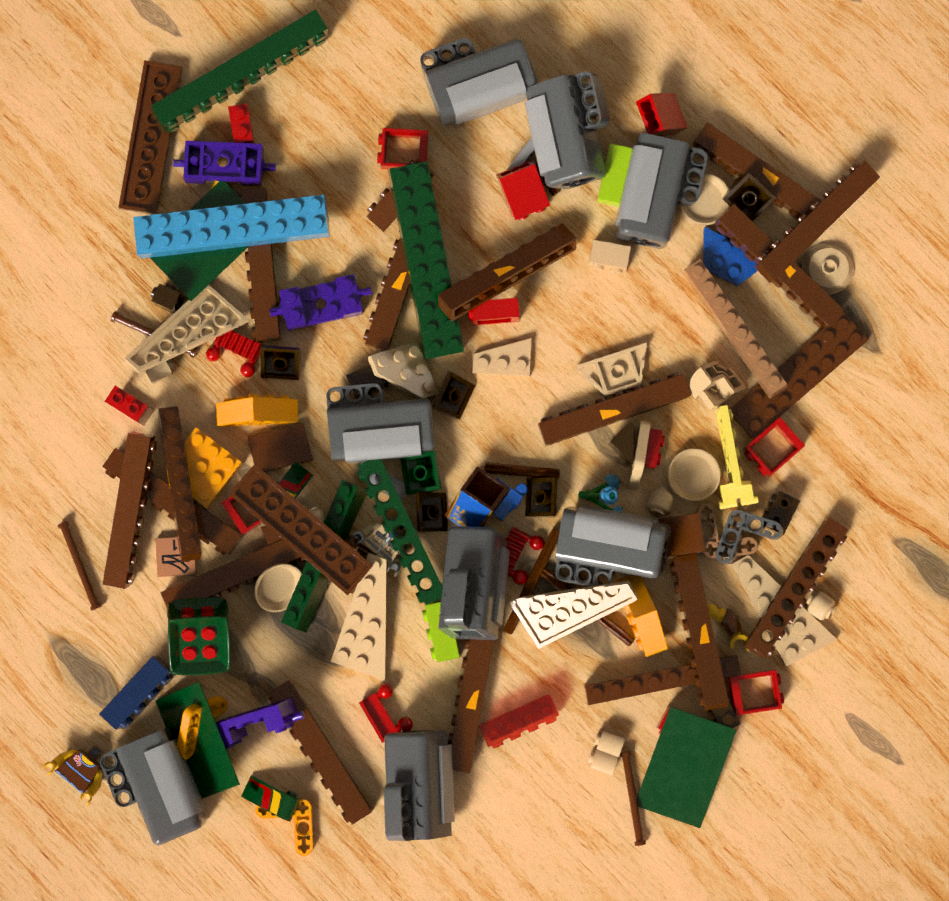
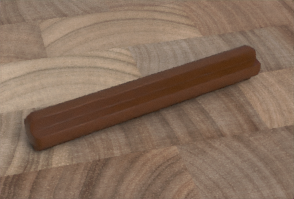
(520, 470)

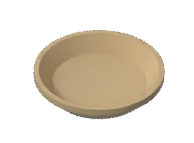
(709, 204)
(829, 267)
(694, 474)
(276, 587)

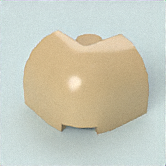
(715, 385)

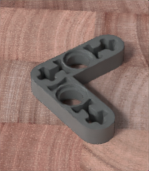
(744, 525)

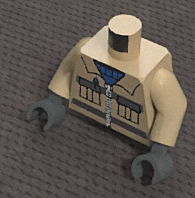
(379, 542)

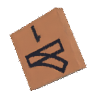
(169, 559)

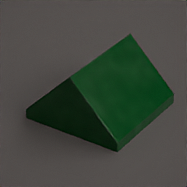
(421, 473)

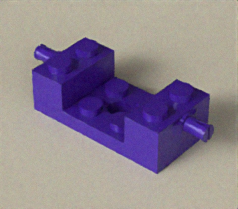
(243, 165)
(341, 300)
(276, 716)

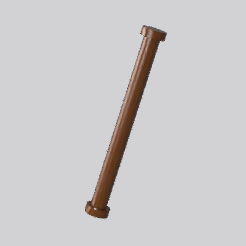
(141, 328)
(79, 565)
(632, 798)

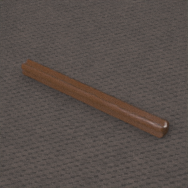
(534, 577)
(605, 621)

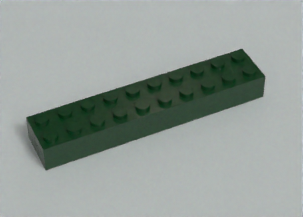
(240, 71)
(424, 257)

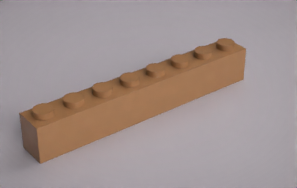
(735, 328)

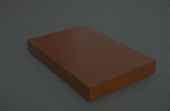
(280, 447)

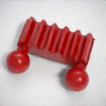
(238, 345)
(515, 543)
(378, 715)

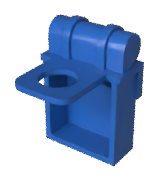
(511, 501)

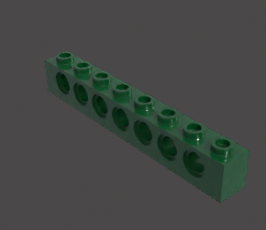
(377, 467)

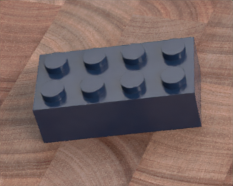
(136, 693)

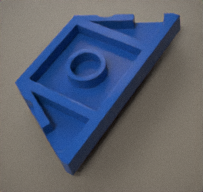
(725, 259)

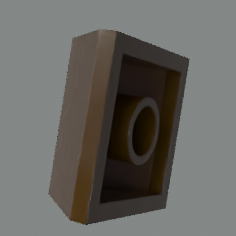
(749, 196)
(280, 362)
(453, 395)
(624, 443)
(541, 497)
(431, 512)

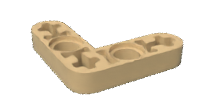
(640, 455)

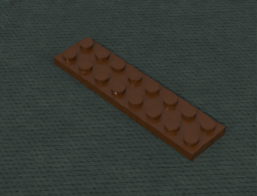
(148, 141)
(801, 374)
(301, 529)

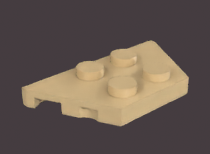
(616, 371)

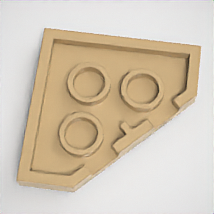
(405, 370)

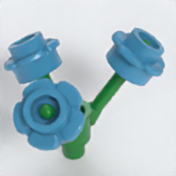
(607, 495)

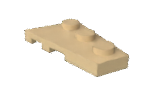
(504, 360)

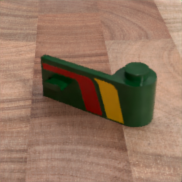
(295, 479)
(271, 799)

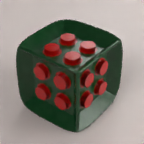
(198, 636)

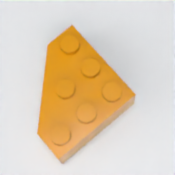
(257, 410)
(208, 467)
(644, 618)

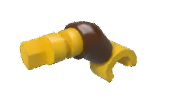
(729, 621)

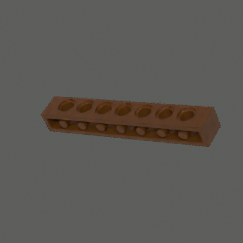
(755, 642)

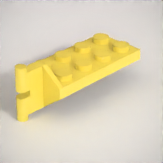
(736, 488)

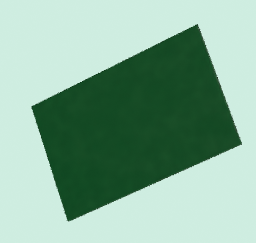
(197, 270)
(210, 760)
(685, 767)

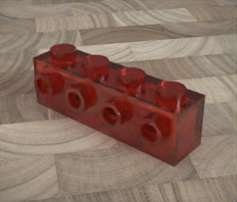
(519, 720)

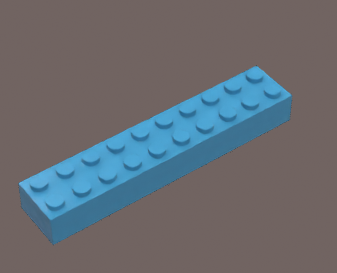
(231, 226)

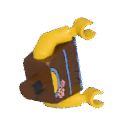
(79, 770)

